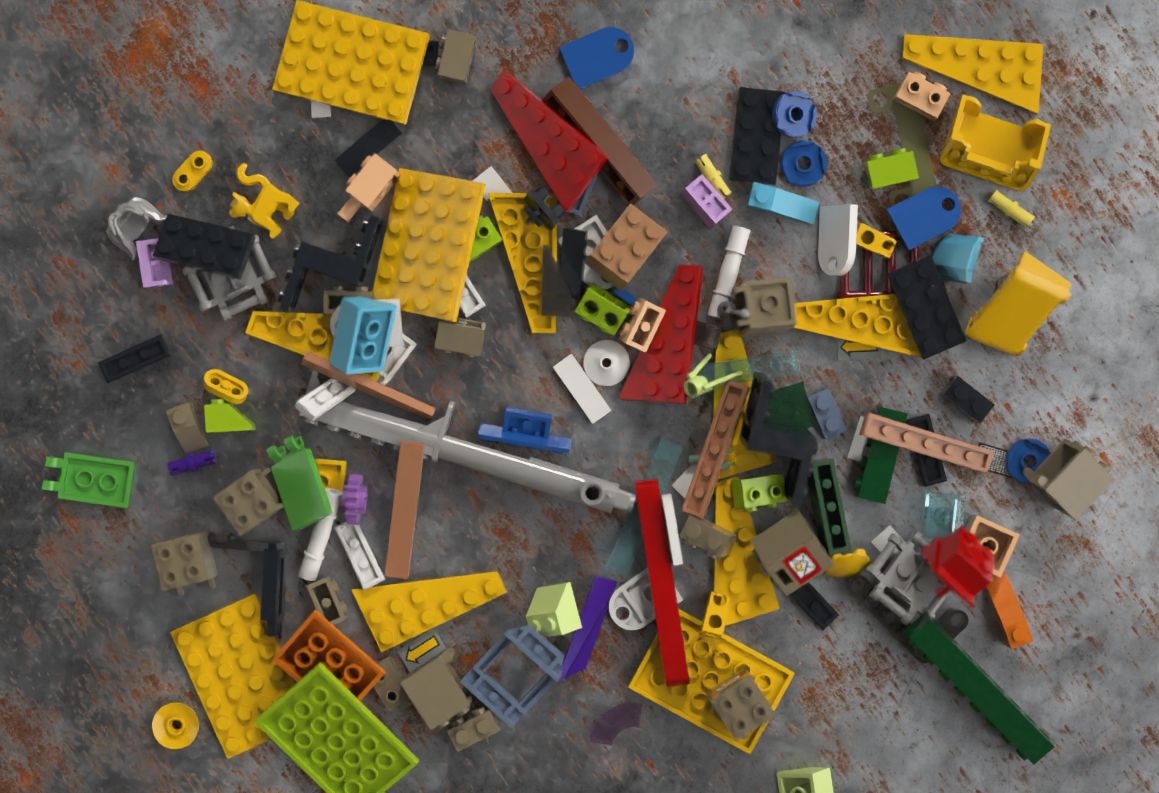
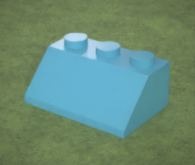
(362, 335)

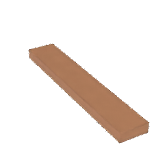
(369, 387)
(926, 442)
(715, 449)
(404, 509)

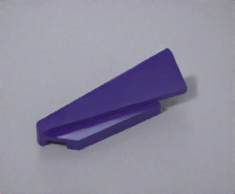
(591, 621)

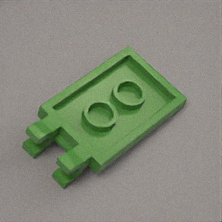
(92, 479)
(299, 483)

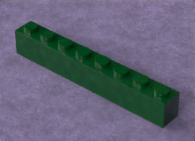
(979, 687)

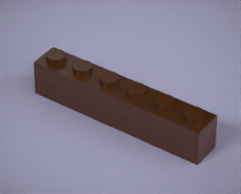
(621, 167)

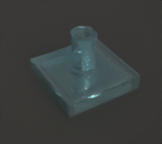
(943, 514)

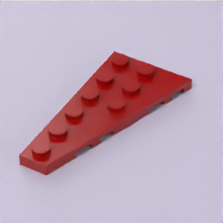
(557, 147)
(663, 369)

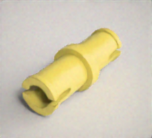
(712, 175)
(1011, 209)

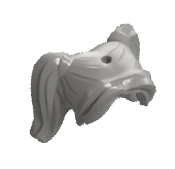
(129, 223)

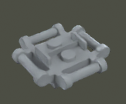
(229, 288)
(905, 578)

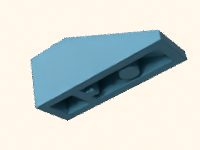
(782, 203)

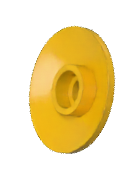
(165, 731)

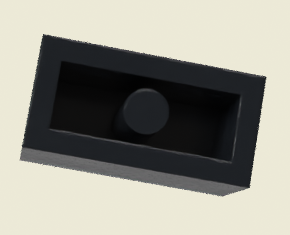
(967, 399)

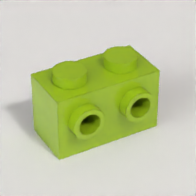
(892, 169)
(485, 238)
(758, 491)

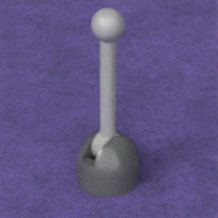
(731, 311)

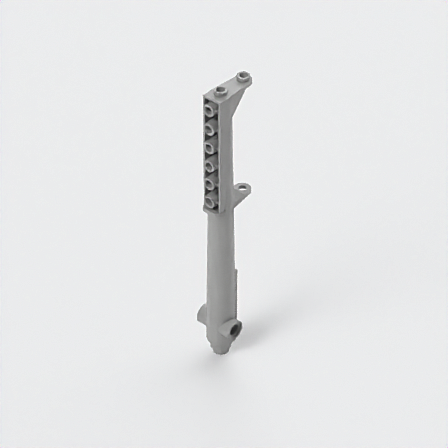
(529, 473)

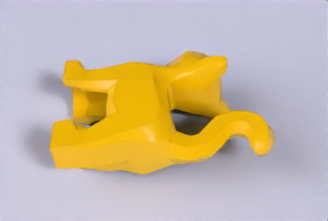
(265, 205)

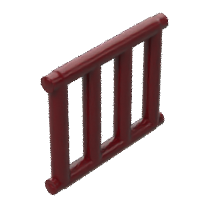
(868, 272)

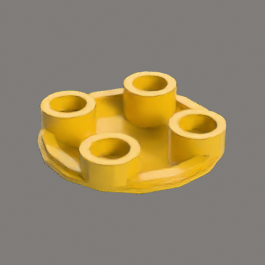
(848, 564)

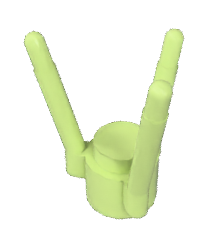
(699, 385)

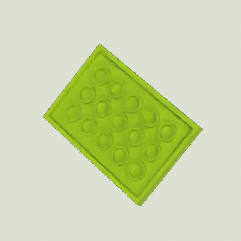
(335, 736)

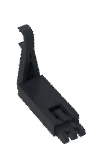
(273, 577)

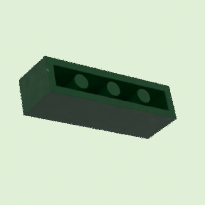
(878, 463)
(828, 507)

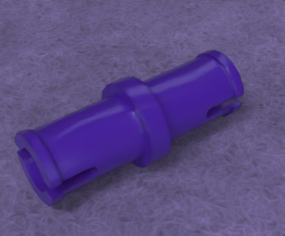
(192, 463)

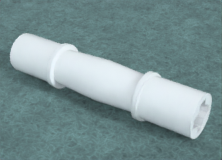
(729, 268)
(319, 537)

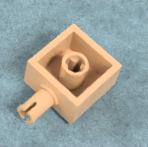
(368, 186)
(999, 538)

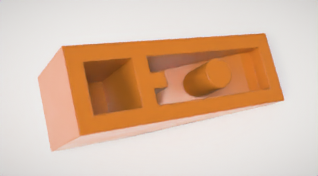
(1008, 612)

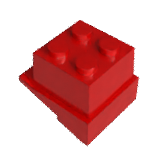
(960, 564)

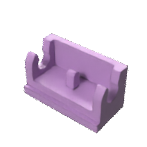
(705, 201)
(153, 271)

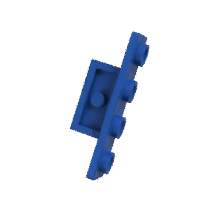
(525, 429)

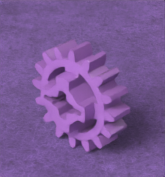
(354, 499)

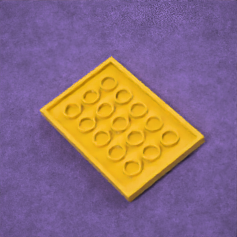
(351, 62)
(428, 243)
(708, 665)
(233, 671)

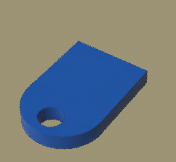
(595, 56)
(923, 216)

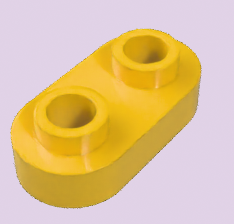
(192, 171)
(225, 386)

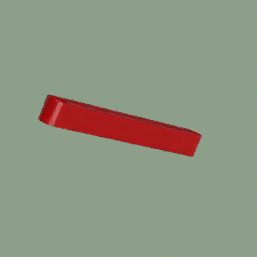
(662, 582)

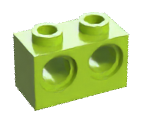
(606, 304)

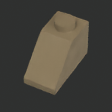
(187, 427)

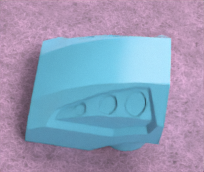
(956, 257)

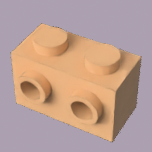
(922, 95)
(641, 324)

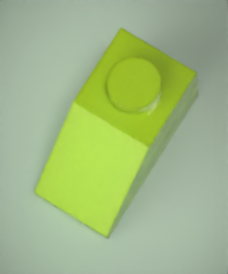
(225, 417)

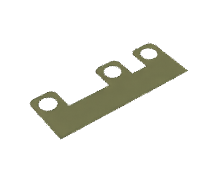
(912, 138)

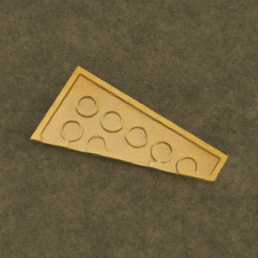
(990, 66)
(525, 253)
(863, 320)
(297, 333)
(732, 348)
(740, 572)
(413, 607)

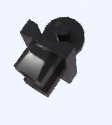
(539, 211)

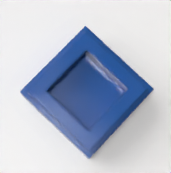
(625, 296)

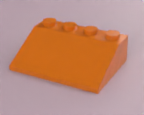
(322, 642)

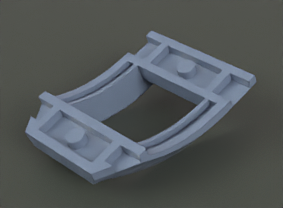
(498, 698)

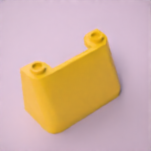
(994, 147)
(1018, 306)

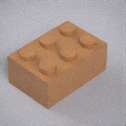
(626, 247)

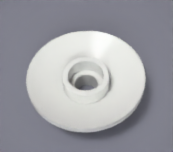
(606, 375)

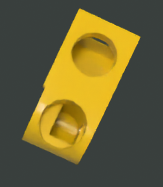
(874, 241)
(715, 615)

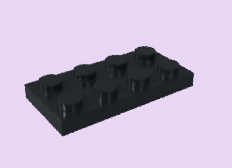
(755, 137)
(204, 246)
(926, 307)

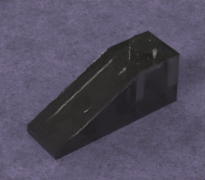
(555, 292)

